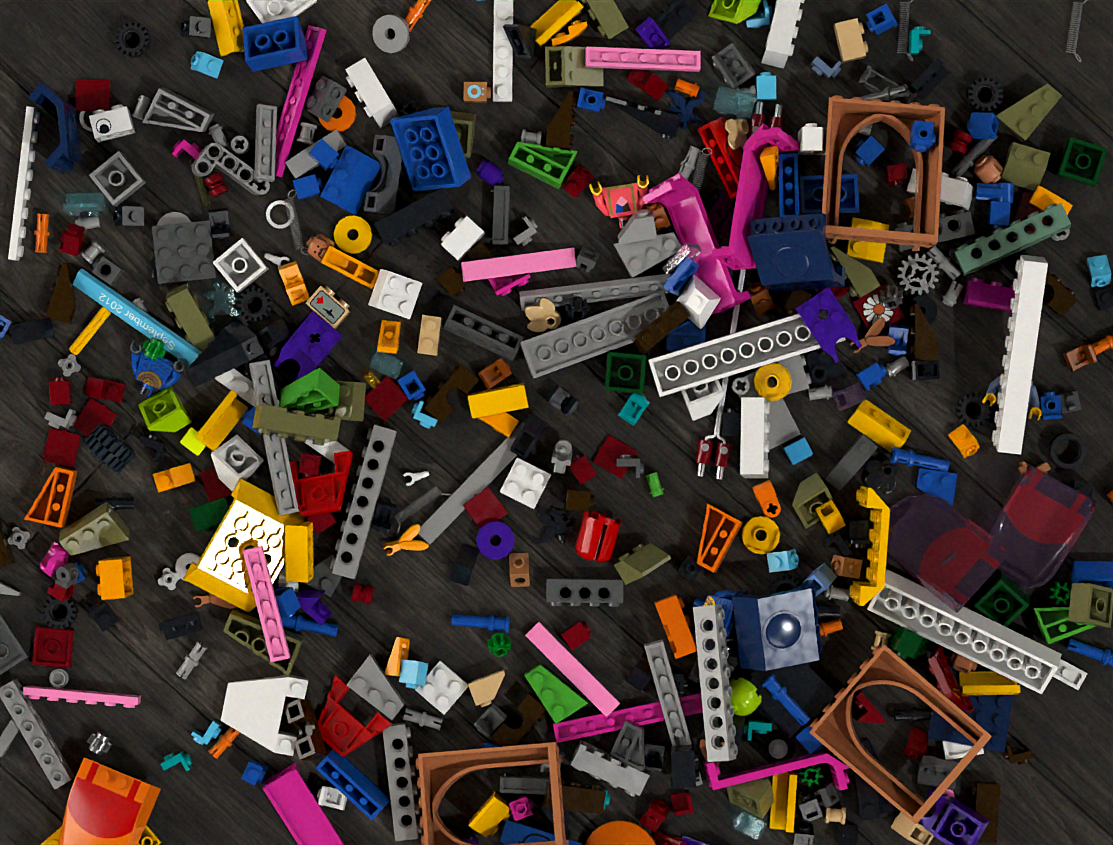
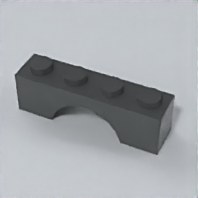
(383, 196)

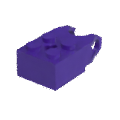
(831, 329)
(302, 349)
(948, 817)

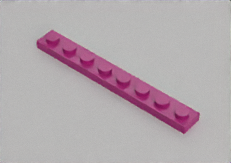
(296, 97)
(638, 715)

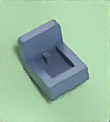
(822, 68)

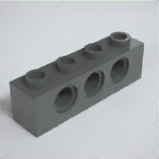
(962, 219)
(483, 332)
(554, 586)

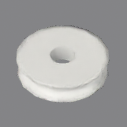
(183, 560)

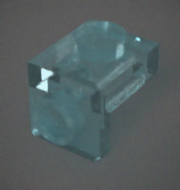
(386, 364)
(750, 825)

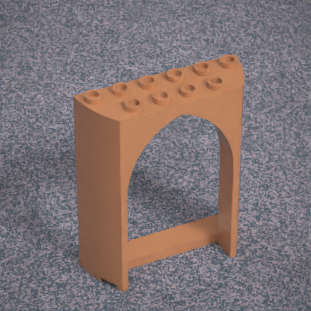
(845, 120)
(838, 734)
(442, 769)

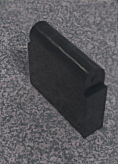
(802, 685)

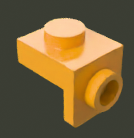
(964, 441)

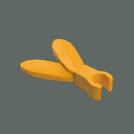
(406, 542)

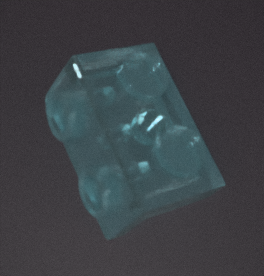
(734, 102)
(84, 203)

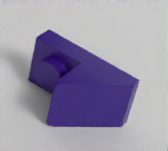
(652, 35)
(309, 603)

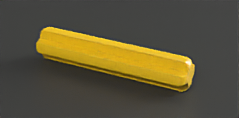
(89, 331)

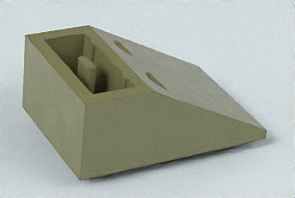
(567, 68)
(858, 276)
(350, 402)

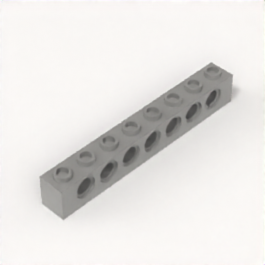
(376, 434)
(709, 691)

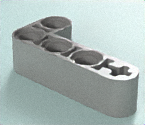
(234, 172)

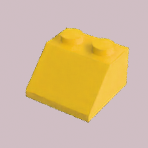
(866, 250)
(490, 815)

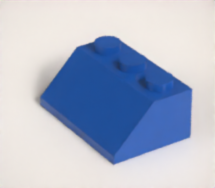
(274, 44)
(350, 180)
(812, 194)
(1093, 572)

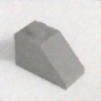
(638, 228)

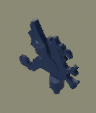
(686, 110)

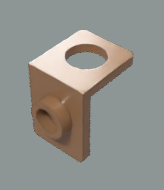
(519, 569)

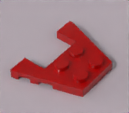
(322, 492)
(341, 728)

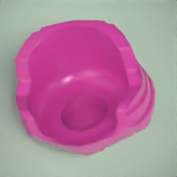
(55, 558)

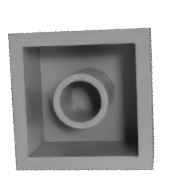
(117, 178)

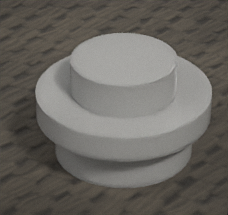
(58, 678)
(778, 748)

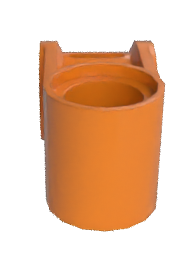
(765, 495)

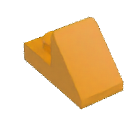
(389, 337)
(174, 477)

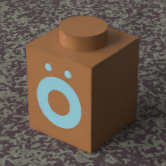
(476, 92)

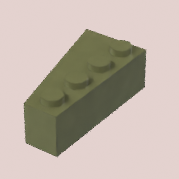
(608, 17)
(190, 317)
(295, 424)
(249, 632)

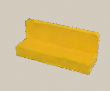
(555, 20)
(227, 25)
(498, 400)
(221, 421)
(879, 426)
(299, 552)
(987, 684)
(783, 808)

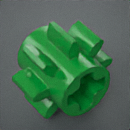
(154, 348)
(1055, 591)
(499, 644)
(816, 775)

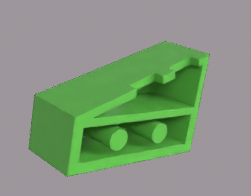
(542, 162)
(310, 393)

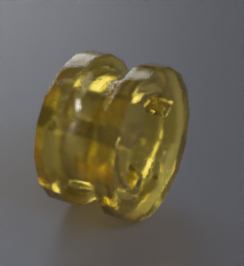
(372, 379)

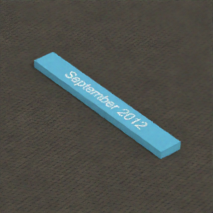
(135, 316)

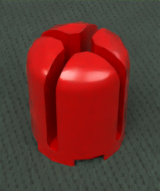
(597, 536)

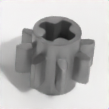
(891, 297)
(99, 743)

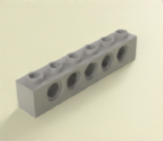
(36, 734)
(401, 830)

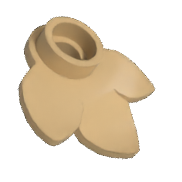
(737, 132)
(540, 314)

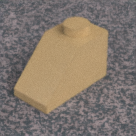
(485, 688)
(911, 831)

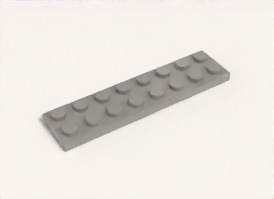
(591, 335)

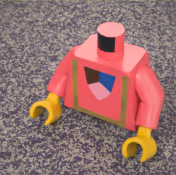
(621, 200)

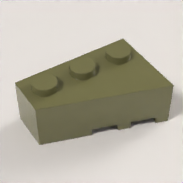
(1028, 113)
(94, 531)

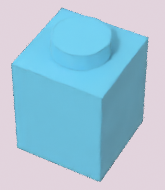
(766, 87)
(413, 673)

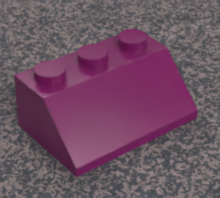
(988, 296)

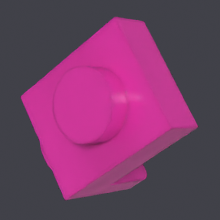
(193, 149)
(521, 807)

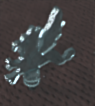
(221, 298)

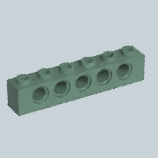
(1054, 212)

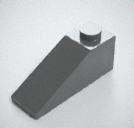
(851, 462)

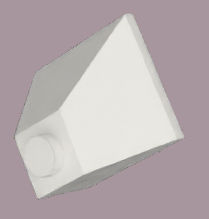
(698, 301)
(702, 398)
(235, 461)

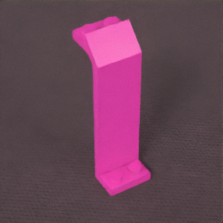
(751, 195)
(695, 228)
(837, 768)
(300, 808)

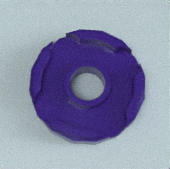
(495, 551)

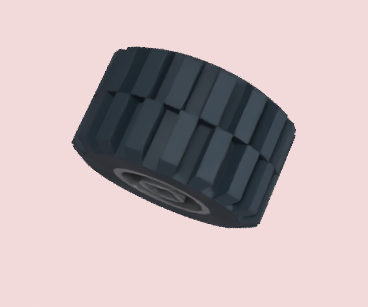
(109, 447)

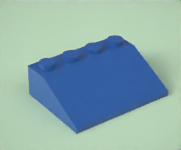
(431, 149)

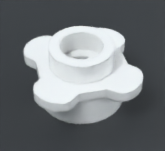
(164, 579)

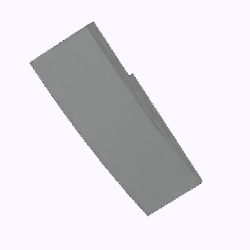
(303, 163)

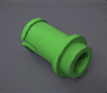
(654, 484)

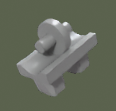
(562, 455)

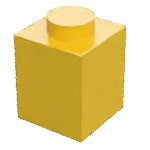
(830, 517)

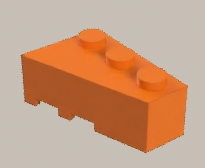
(55, 498)

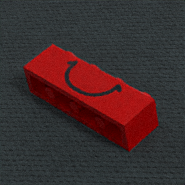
(725, 159)

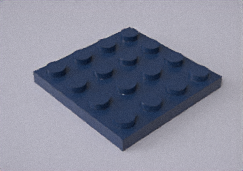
(990, 713)

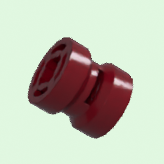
(960, 141)
(219, 188)
(362, 593)

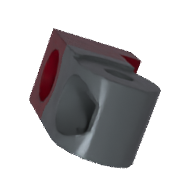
(65, 582)

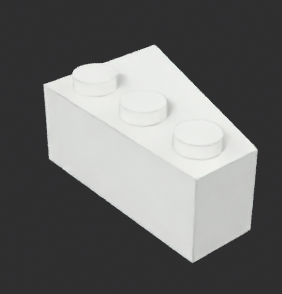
(371, 93)
(812, 140)

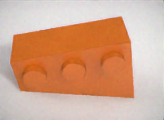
(717, 537)
(676, 625)

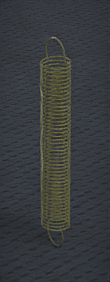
(198, 184)

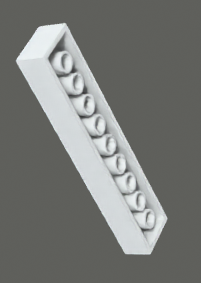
(733, 354)
(1020, 354)
(966, 633)

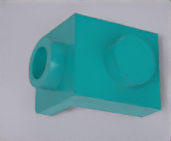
(633, 408)
(171, 760)

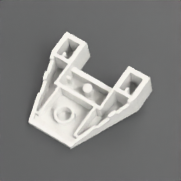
(257, 709)

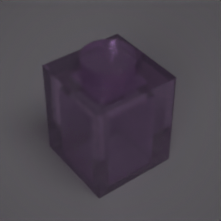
(849, 396)

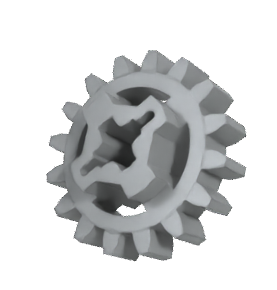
(921, 282)

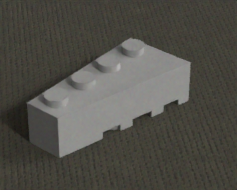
(605, 767)

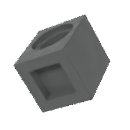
(114, 275)

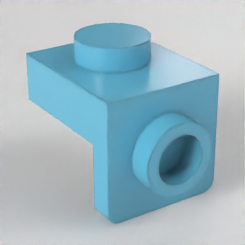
(206, 64)
(1099, 270)
(425, 420)
(782, 560)
(212, 732)

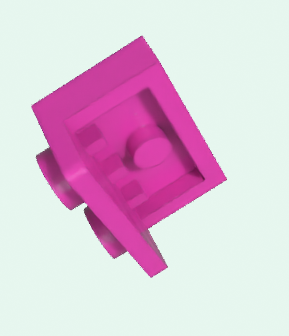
(503, 284)

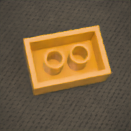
(115, 577)

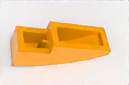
(350, 267)

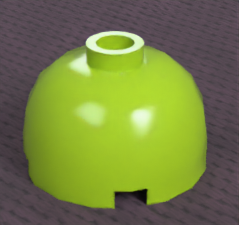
(744, 697)

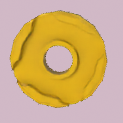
(341, 234)
(783, 379)
(760, 523)

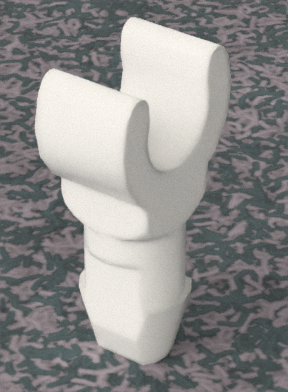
(275, 259)
(416, 476)

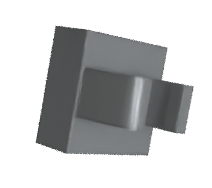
(587, 258)
(1069, 402)
(828, 795)

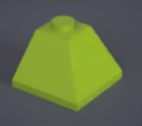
(733, 10)
(164, 412)

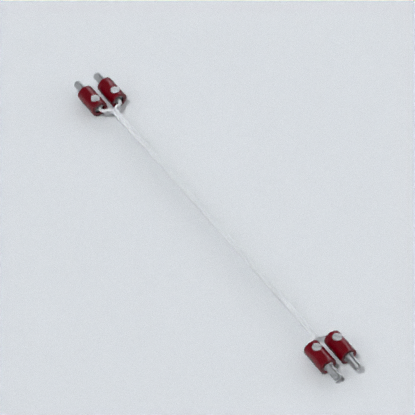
(704, 447)

